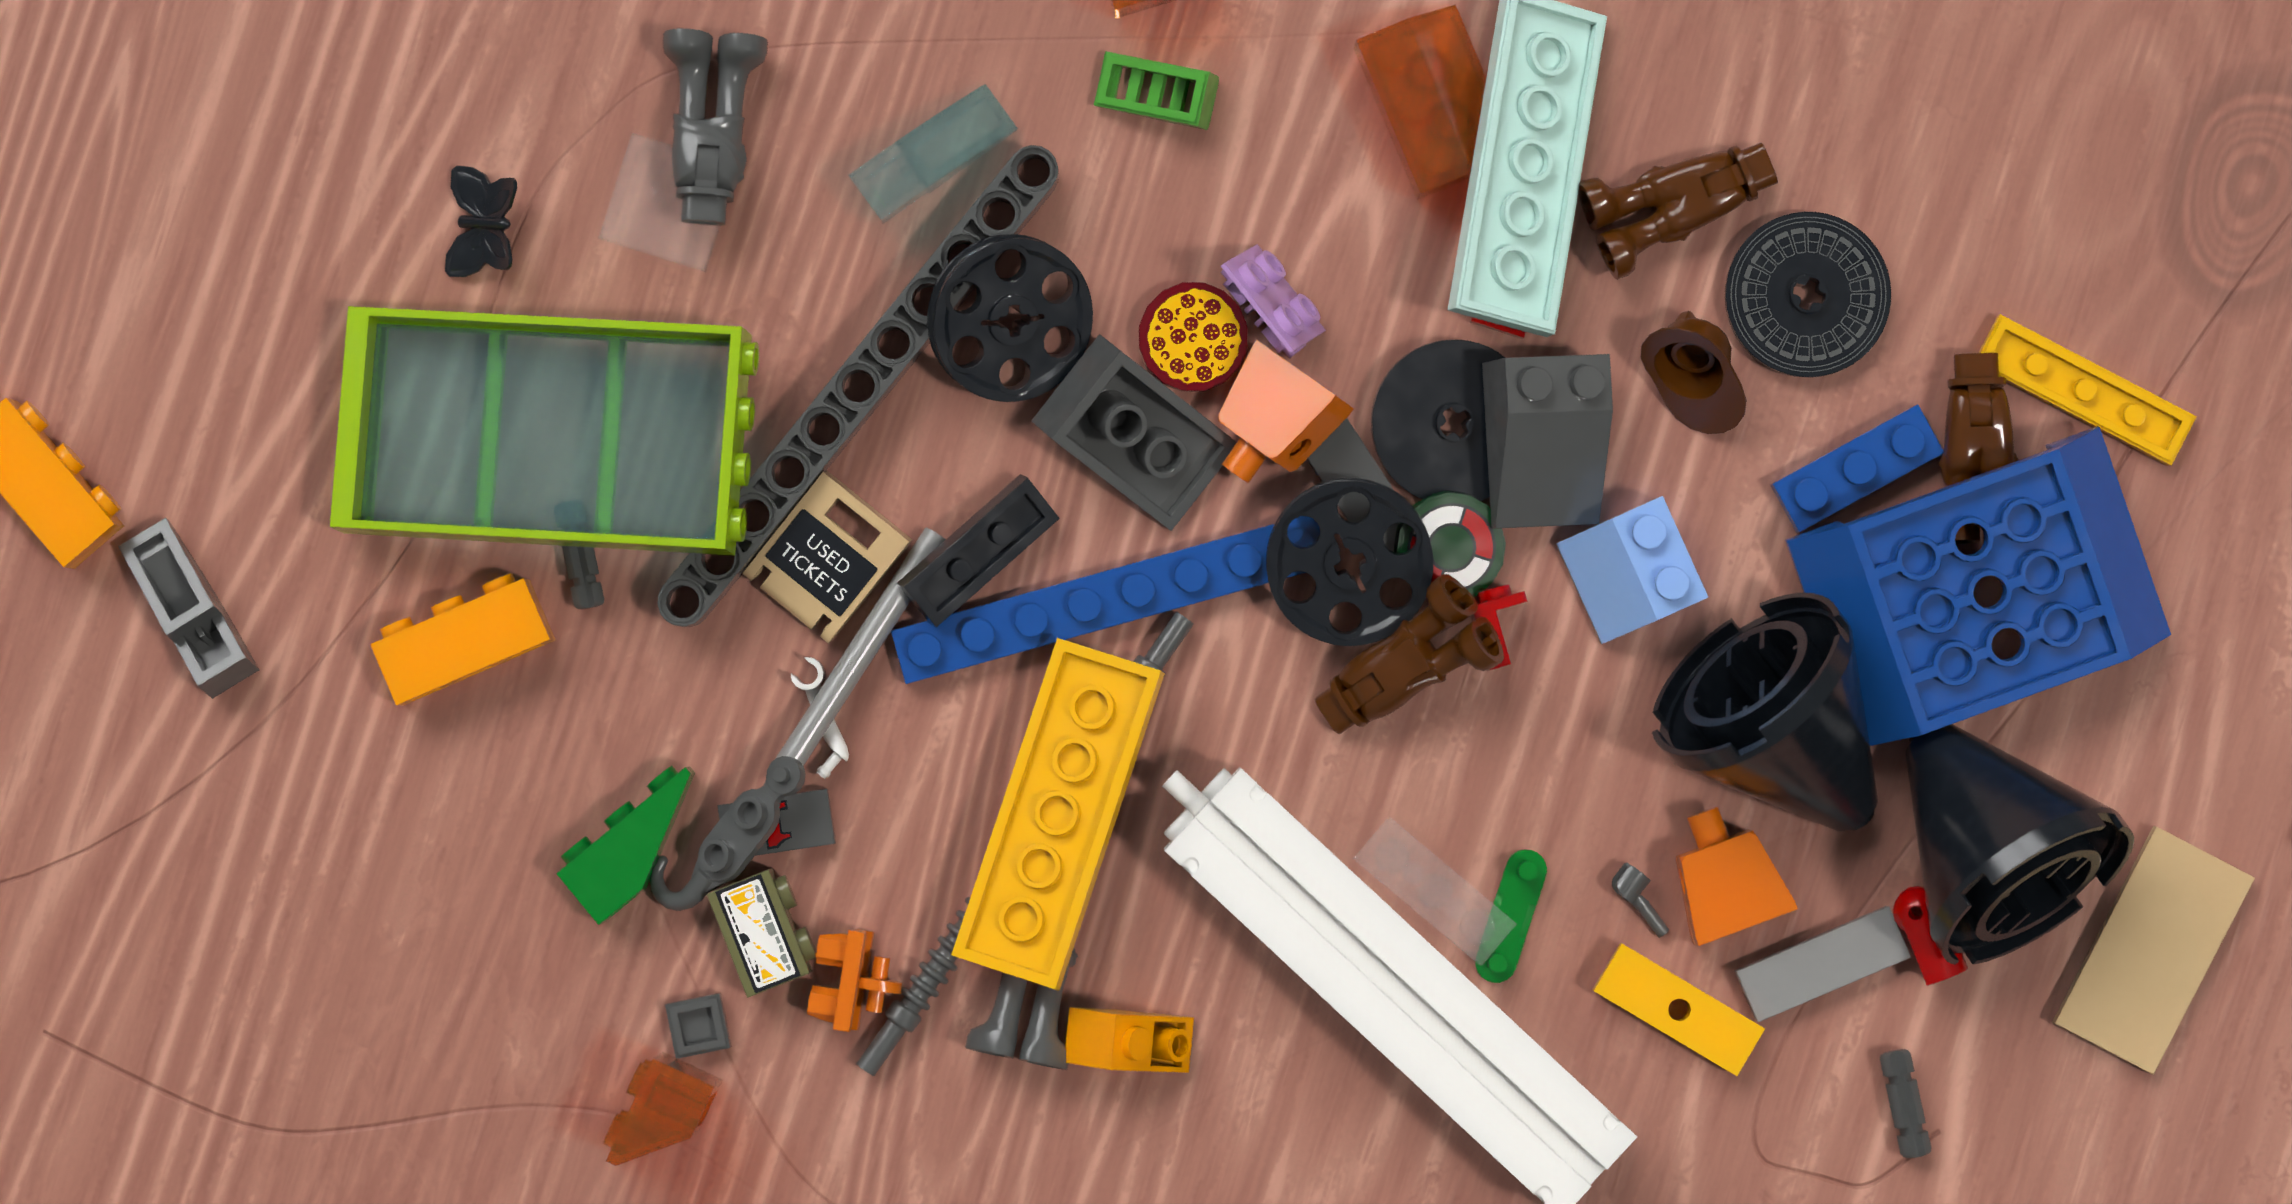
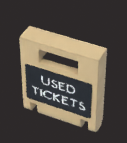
(820, 564)

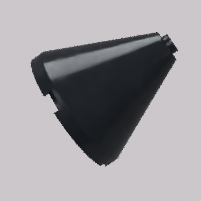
(1776, 712)
(2002, 845)

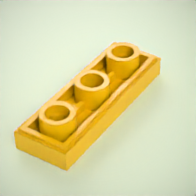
(1708, 1024)

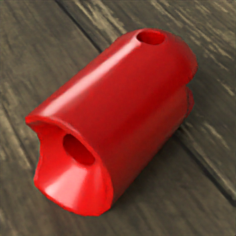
(1930, 960)

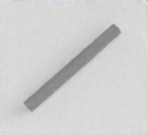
(857, 656)

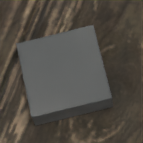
(698, 1025)

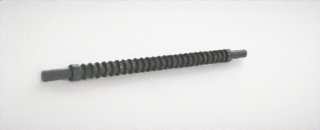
(904, 1014)

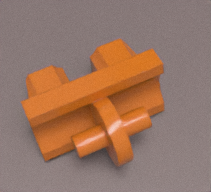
(853, 955)

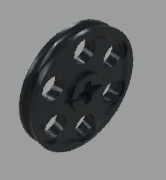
(993, 300)
(1336, 586)

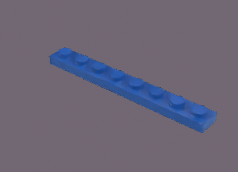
(1092, 603)

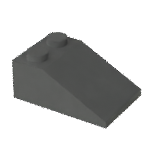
(1134, 432)
(1547, 438)

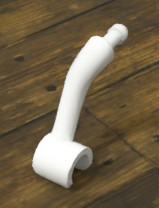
(833, 735)

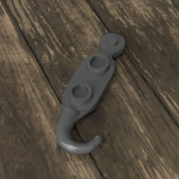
(734, 837)

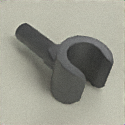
(1629, 884)

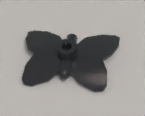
(486, 239)

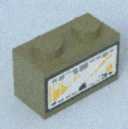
(762, 931)

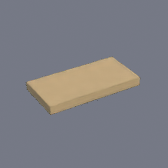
(2153, 950)

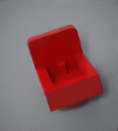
(1494, 600)

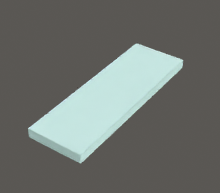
(1527, 164)

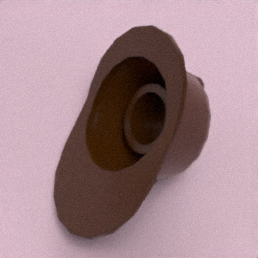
(1695, 374)

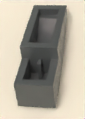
(188, 609)

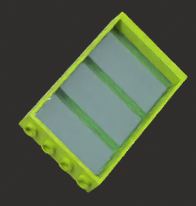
(543, 430)

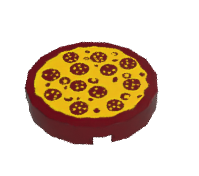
(1193, 337)

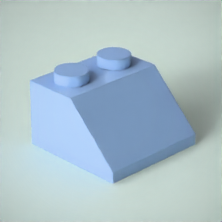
(1632, 570)

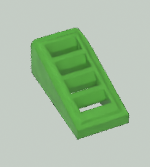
(1202, 99)

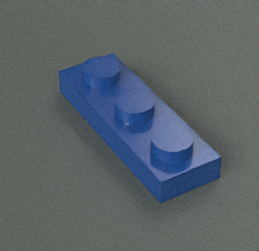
(1857, 468)

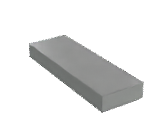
(1822, 964)

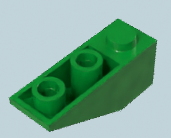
(621, 861)

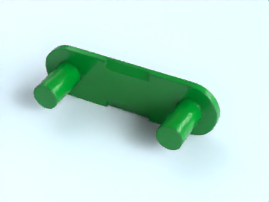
(1516, 898)

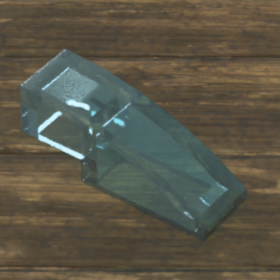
(932, 153)

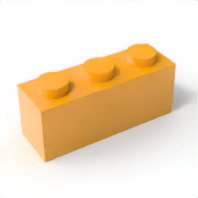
(48, 490)
(461, 639)

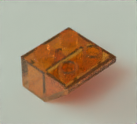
(666, 1109)

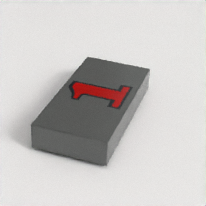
(802, 823)

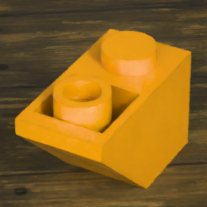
(1128, 1040)

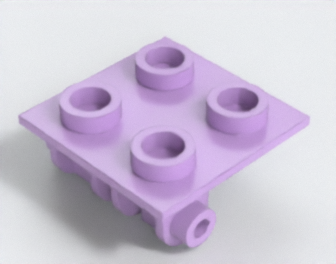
(1260, 280)

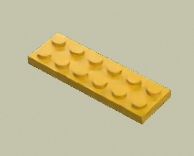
(1058, 814)

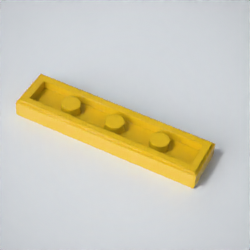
(2088, 391)

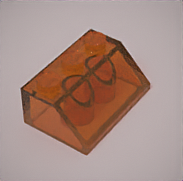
(1427, 94)

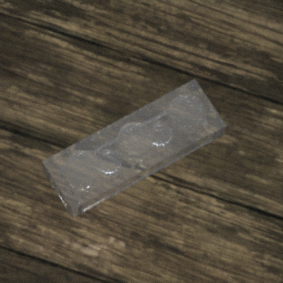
(1435, 891)

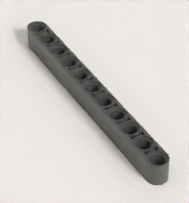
(832, 399)

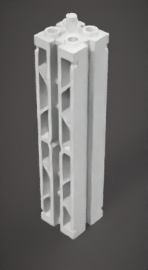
(1393, 986)

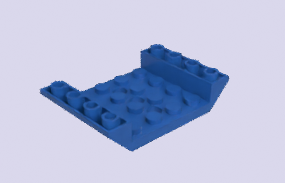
(2065, 571)

